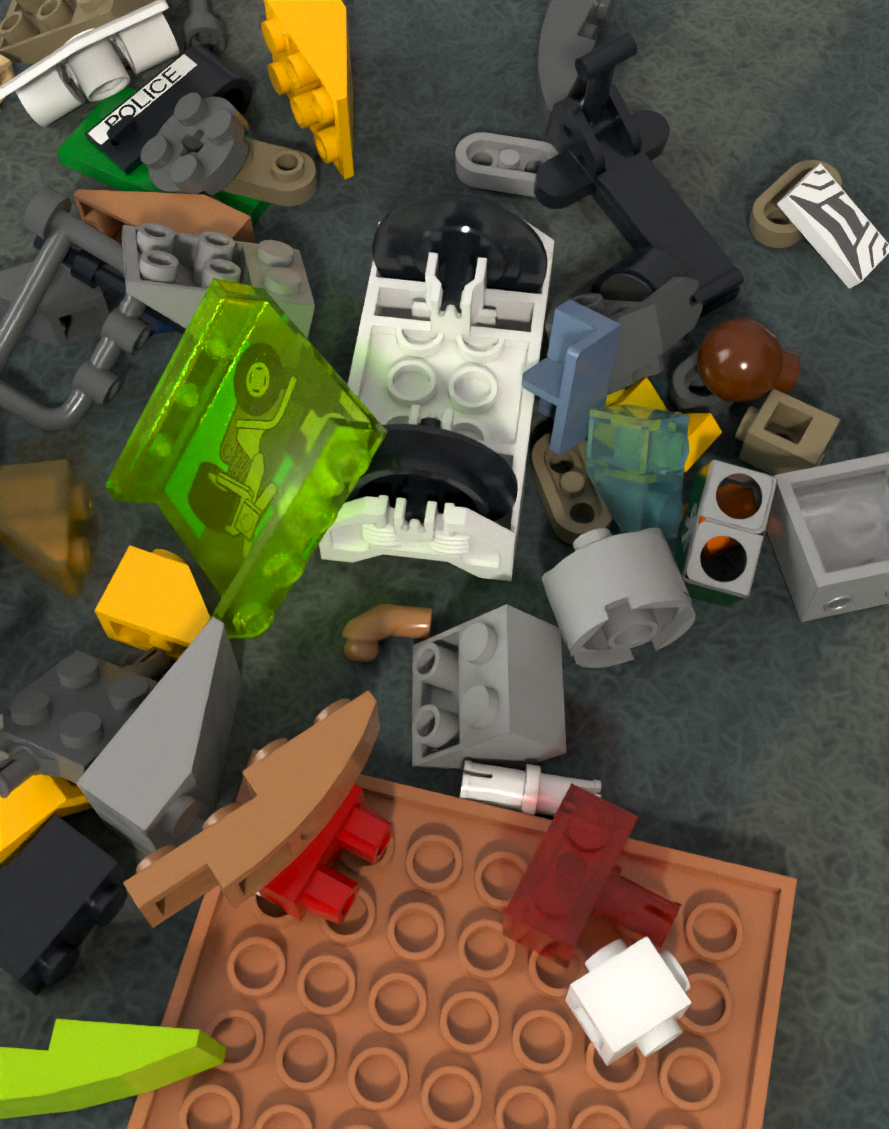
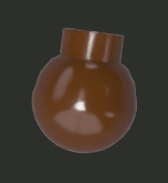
(745, 361)

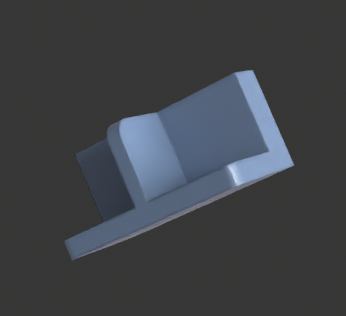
(574, 373)

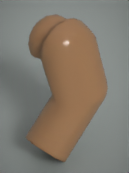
(383, 621)

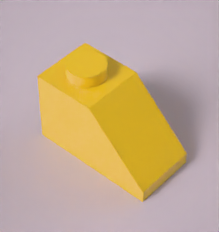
(153, 603)

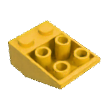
(315, 72)

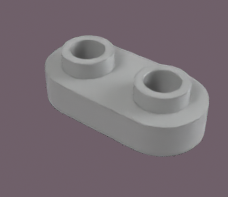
(501, 162)

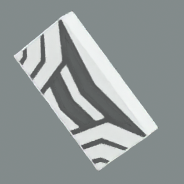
(834, 226)

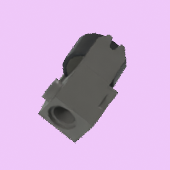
(651, 301)

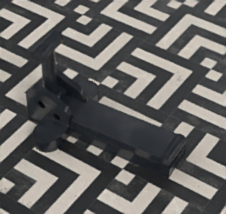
(611, 158)

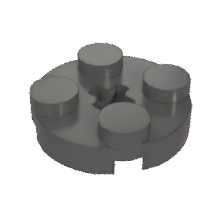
(197, 123)

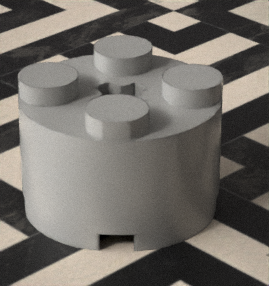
(618, 596)

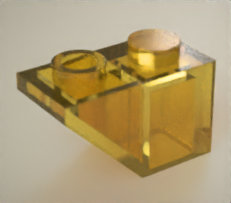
(43, 521)

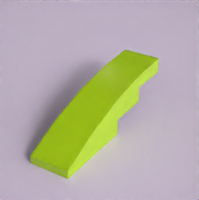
(100, 1064)

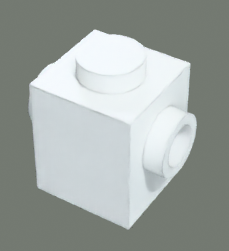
(630, 999)

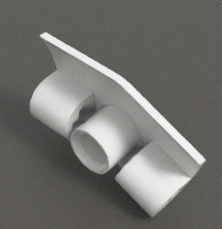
(93, 64)

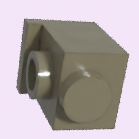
(785, 434)

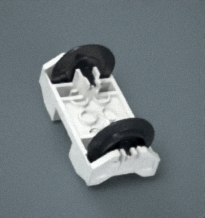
(441, 365)

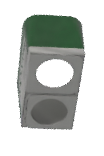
(747, 532)

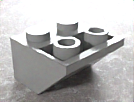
(489, 693)

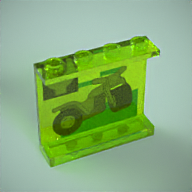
(247, 450)

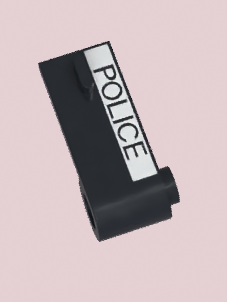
(154, 103)

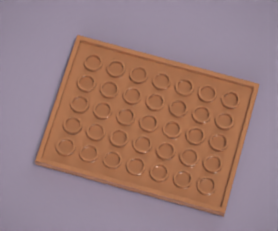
(446, 1023)

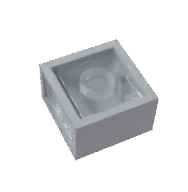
(833, 535)

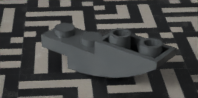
(566, 34)

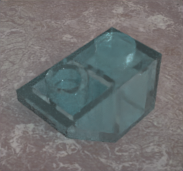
(639, 465)

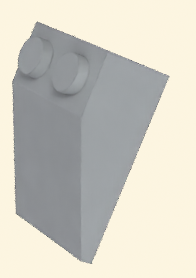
(168, 758)

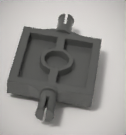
(72, 715)

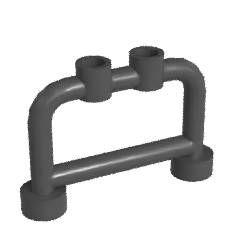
(51, 219)

